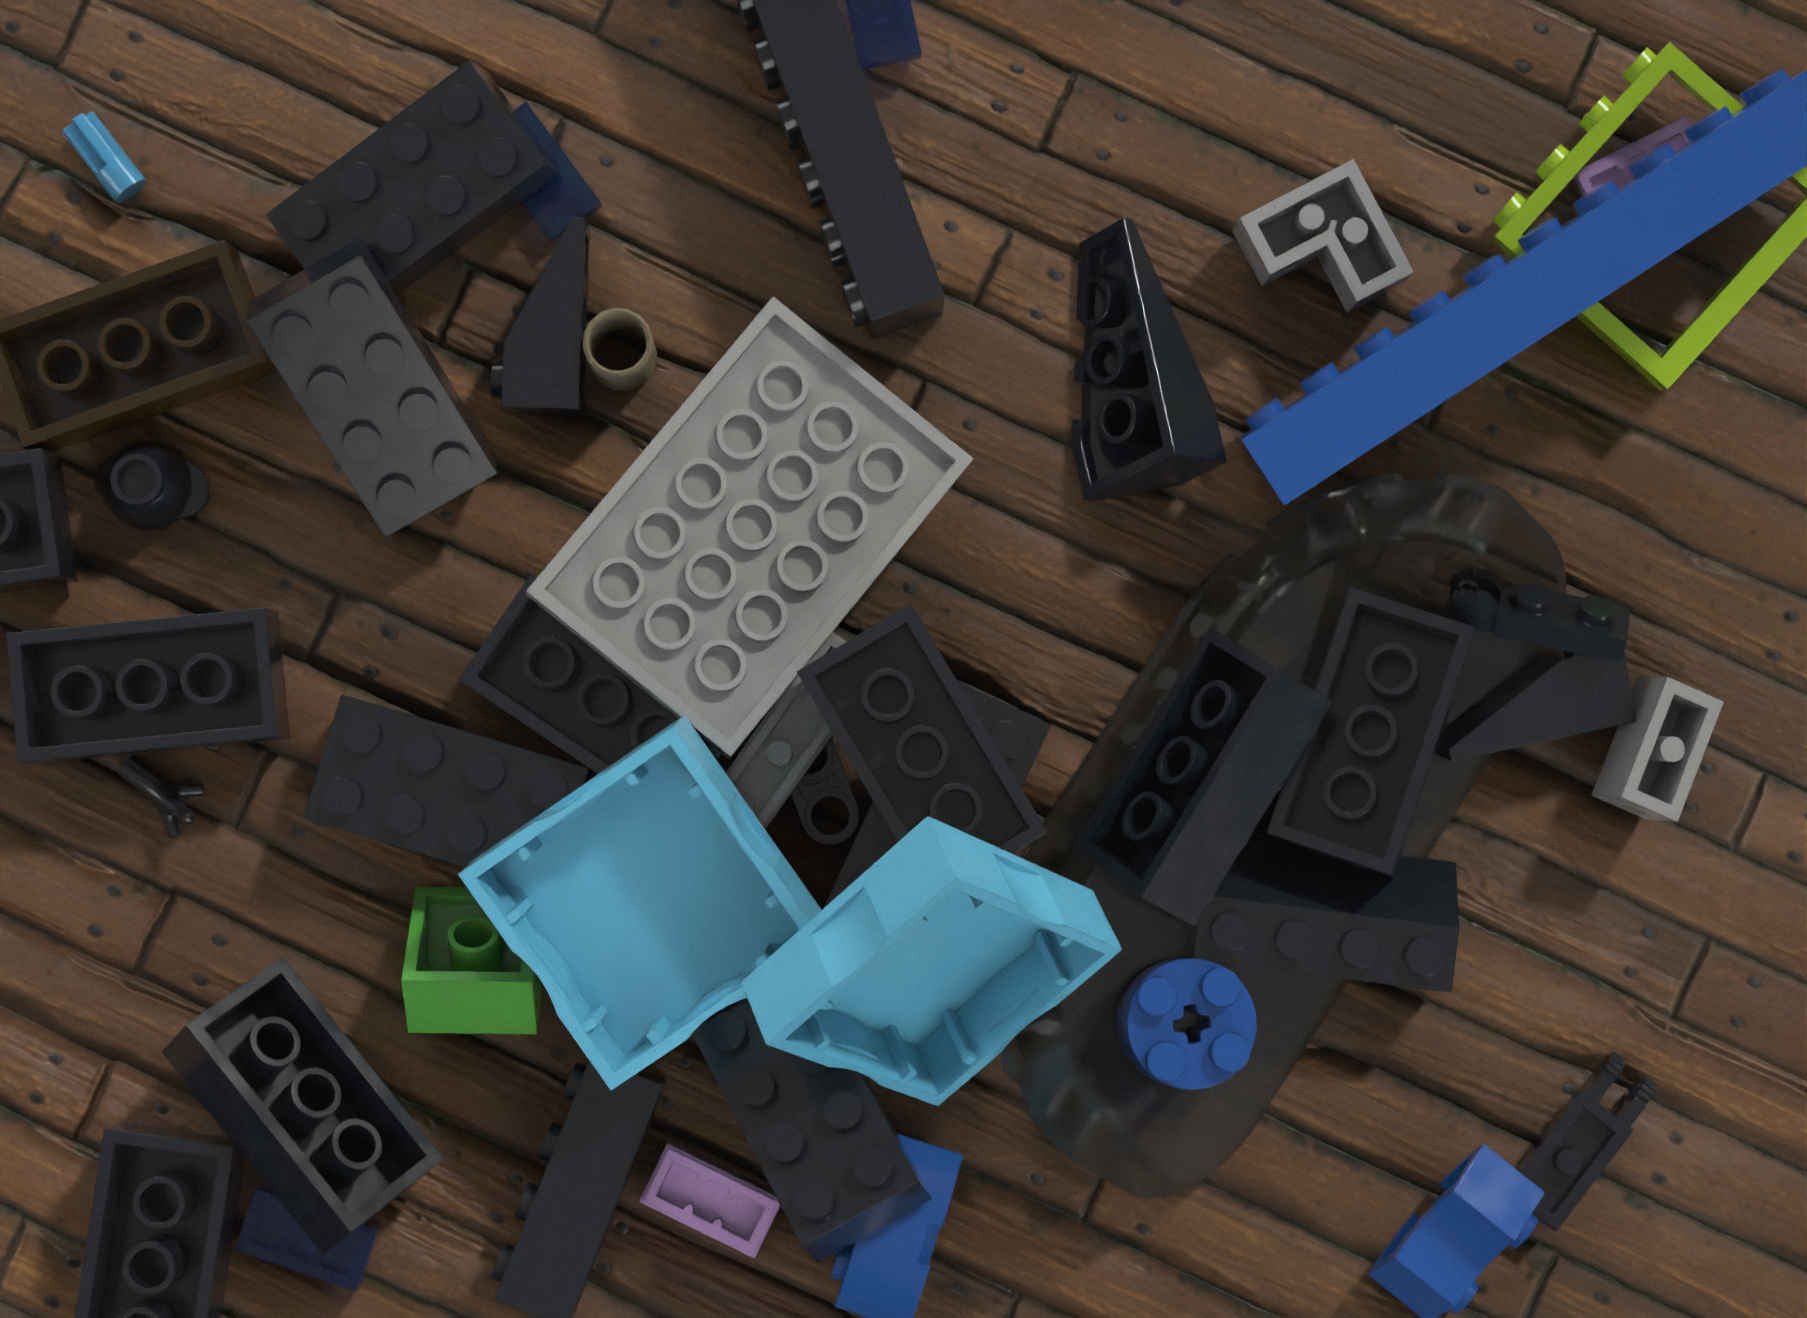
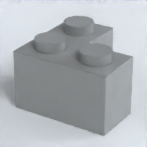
(1329, 221)

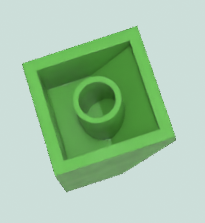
(462, 971)

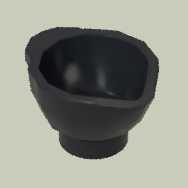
(151, 485)

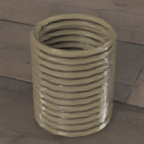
(614, 320)

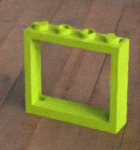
(1733, 294)

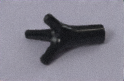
(161, 792)

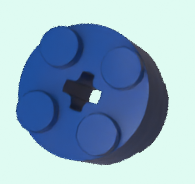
(1215, 1047)

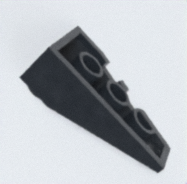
(1143, 397)

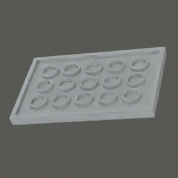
(749, 527)

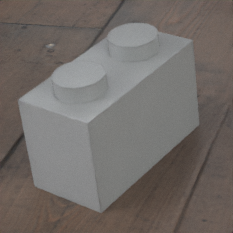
(1660, 753)

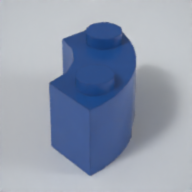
(1440, 1254)
(890, 1266)

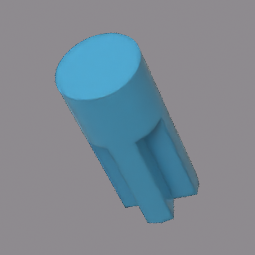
(104, 157)

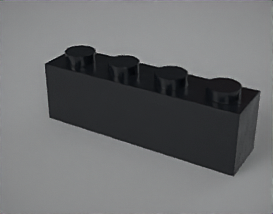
(577, 1194)

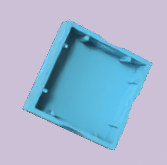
(642, 900)
(930, 963)

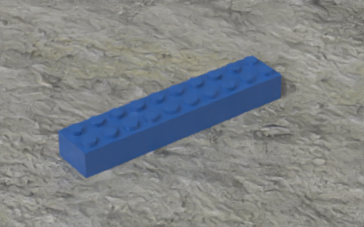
(1537, 291)

